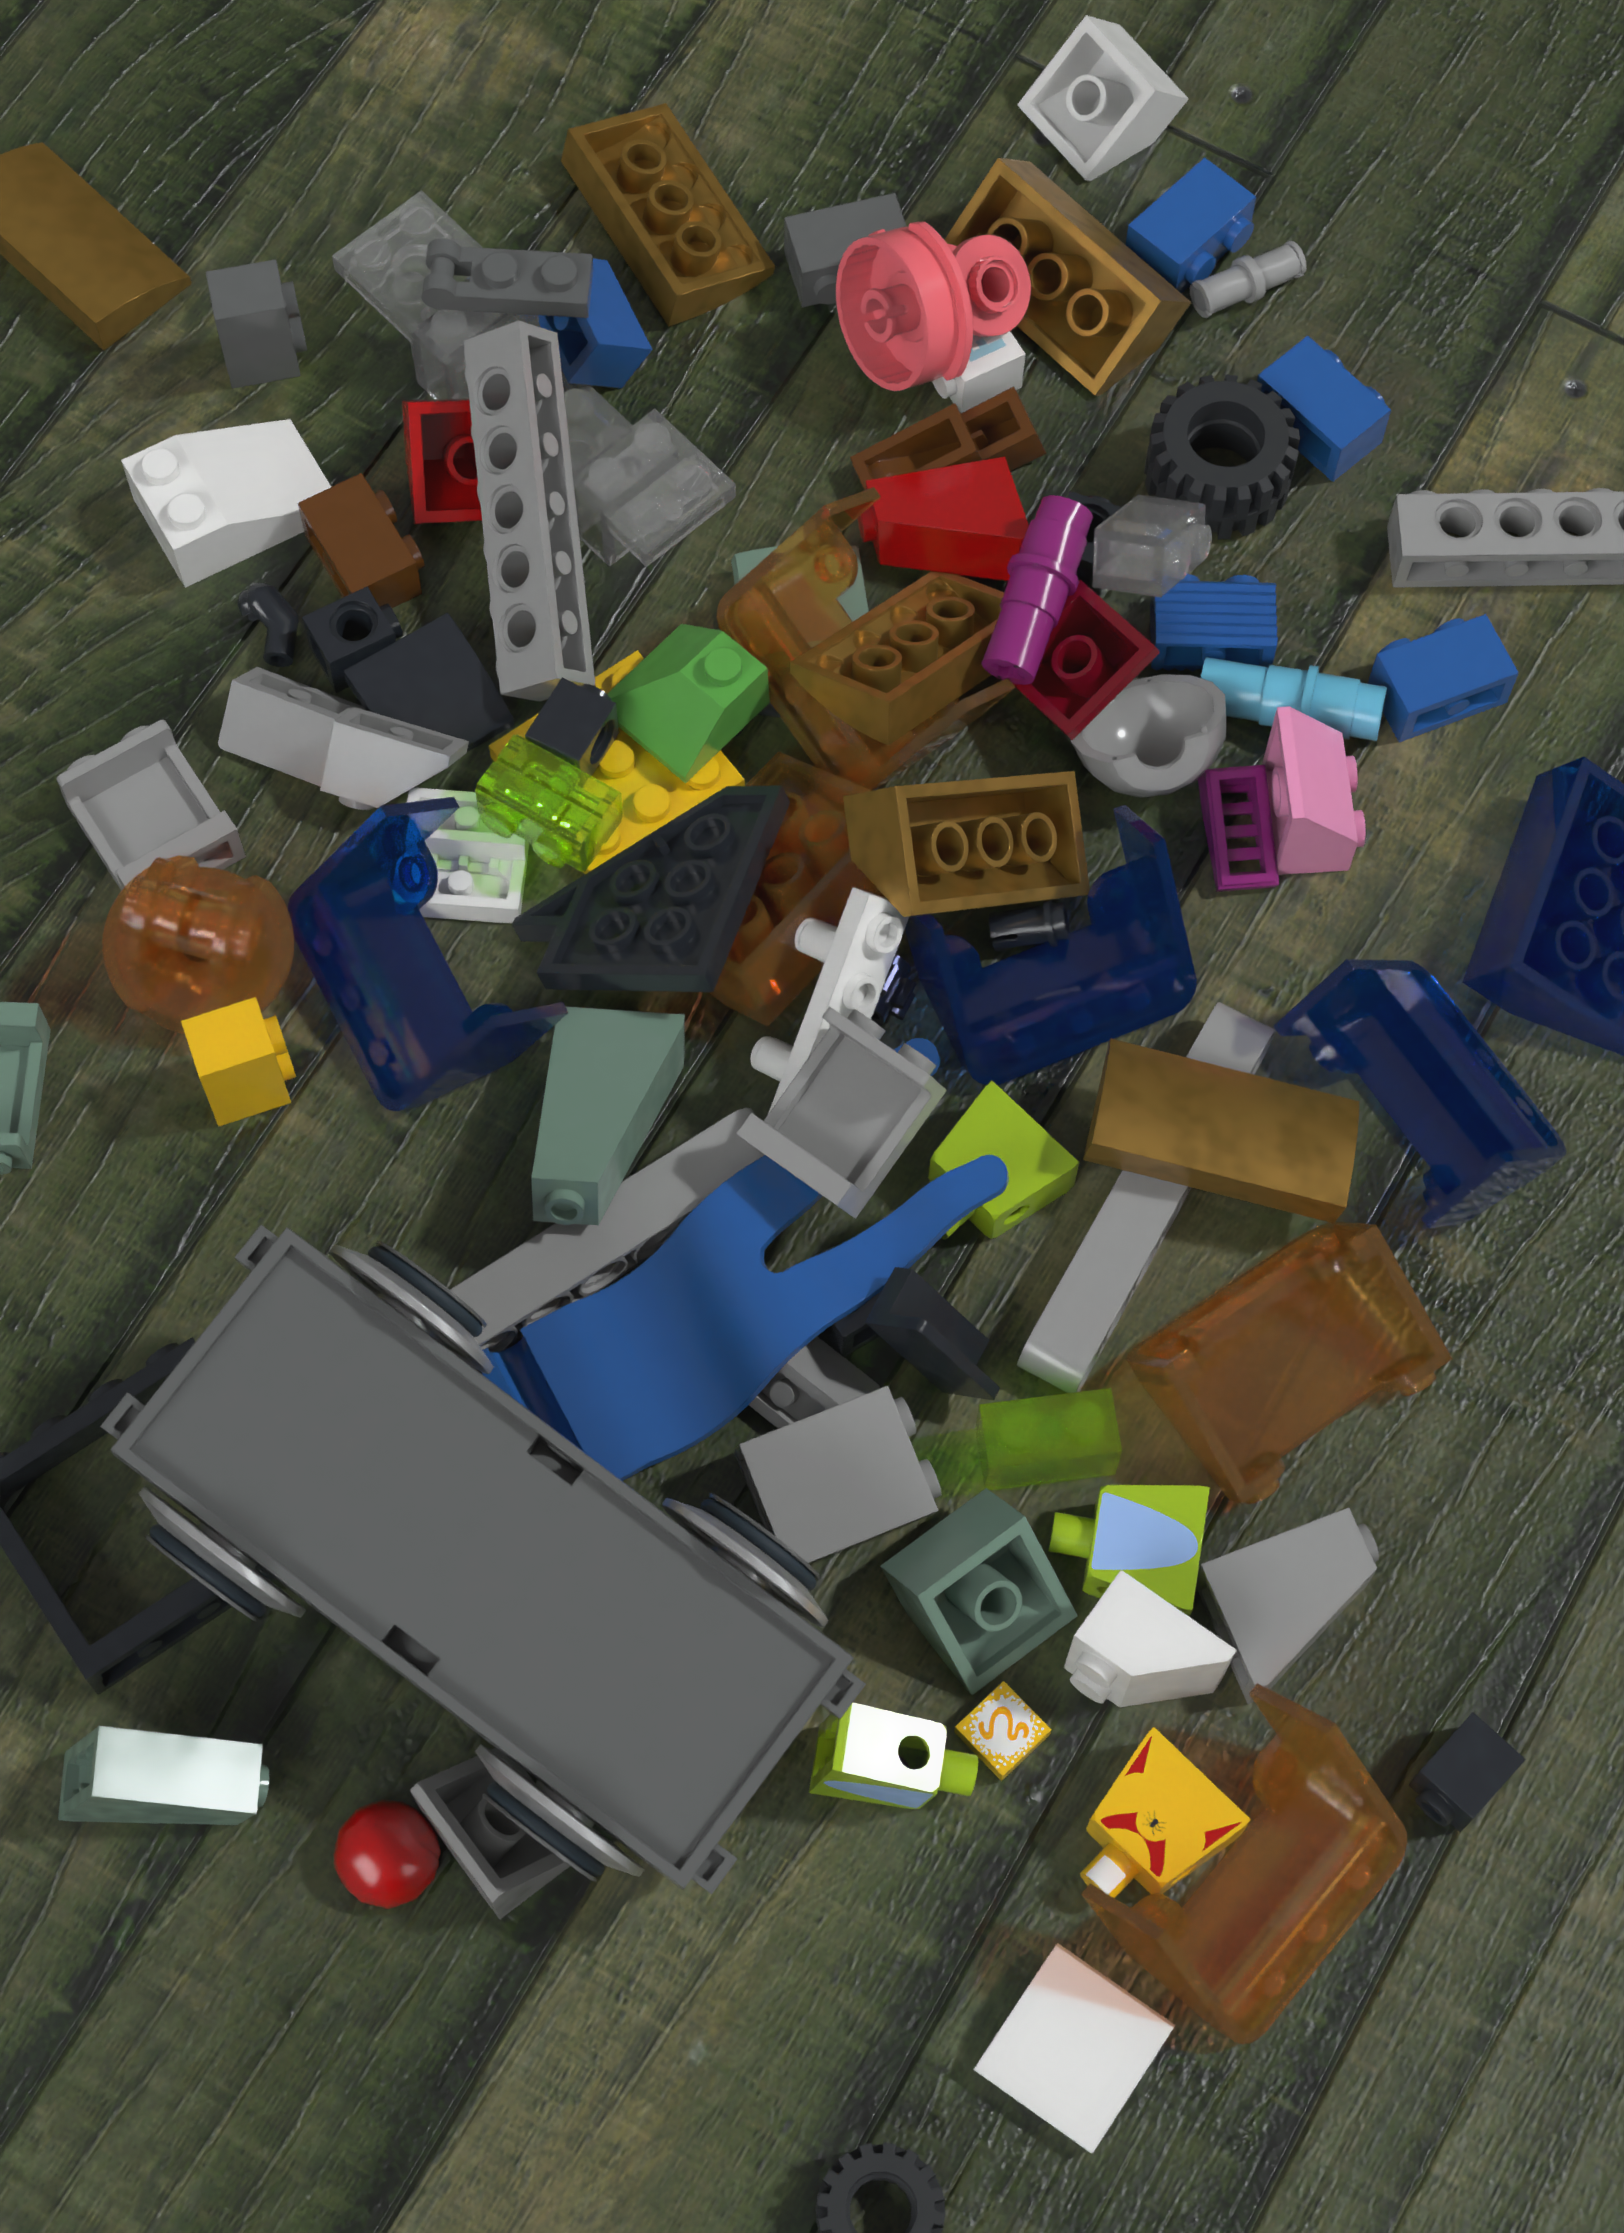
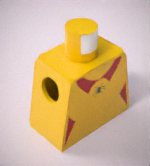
(1159, 1821)

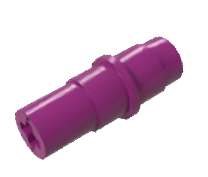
(1037, 588)

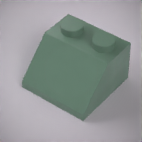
(980, 1589)

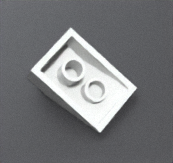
(223, 493)

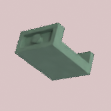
(22, 1072)

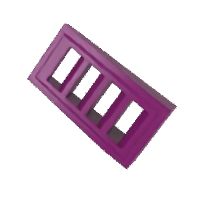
(1239, 780)

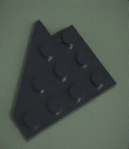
(664, 905)

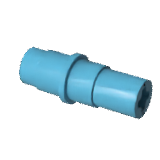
(1335, 700)

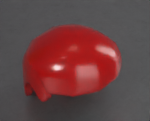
(386, 1853)

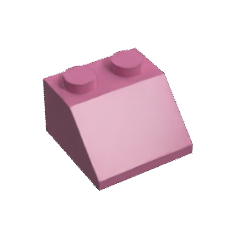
(1311, 795)

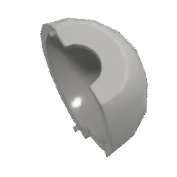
(1155, 735)

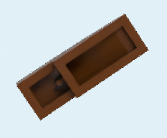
(952, 438)

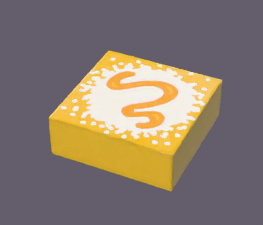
(1002, 1730)

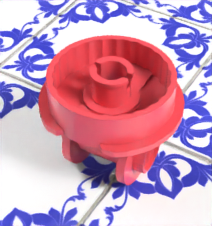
(917, 301)

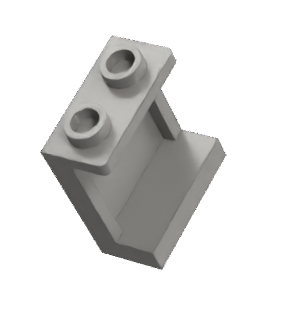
(147, 804)
(848, 1112)
(839, 1476)

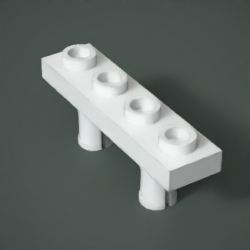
(852, 977)

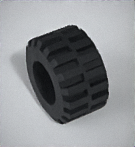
(1229, 418)

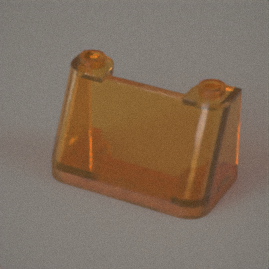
(1288, 1353)

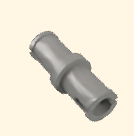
(1248, 279)

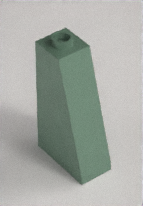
(598, 1105)

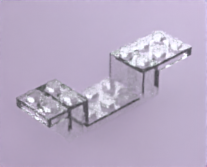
(632, 483)

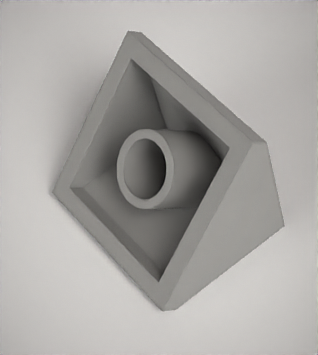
(488, 1846)

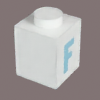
(992, 368)

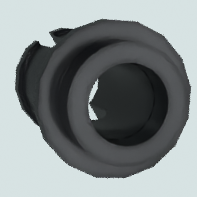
(1030, 926)

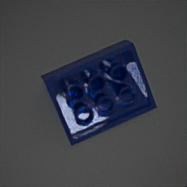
(1558, 910)

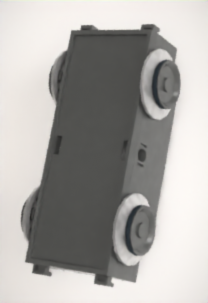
(484, 1557)

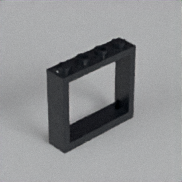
(155, 1627)

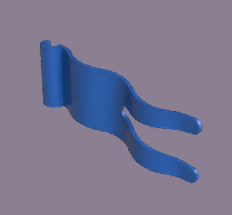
(707, 1322)

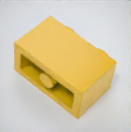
(240, 1060)

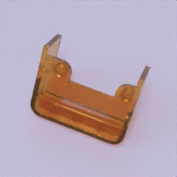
(793, 606)
(1280, 1889)

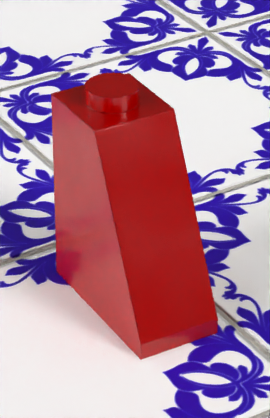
(948, 519)

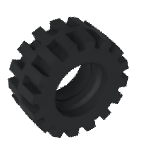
(874, 2164)

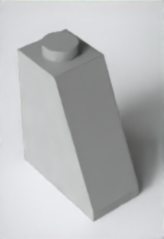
(1285, 1593)

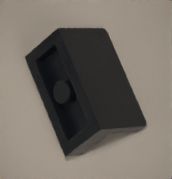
(931, 1335)

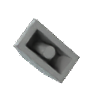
(382, 757)

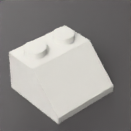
(1101, 98)
(1143, 1649)

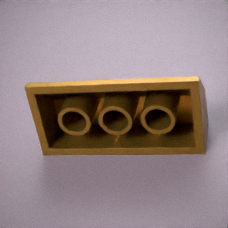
(1090, 293)
(970, 842)

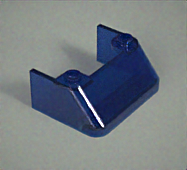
(385, 971)
(1070, 997)
(1432, 1079)

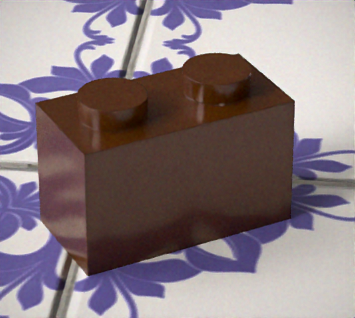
(359, 543)

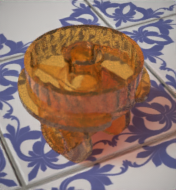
(202, 913)

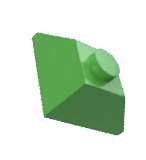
(691, 697)

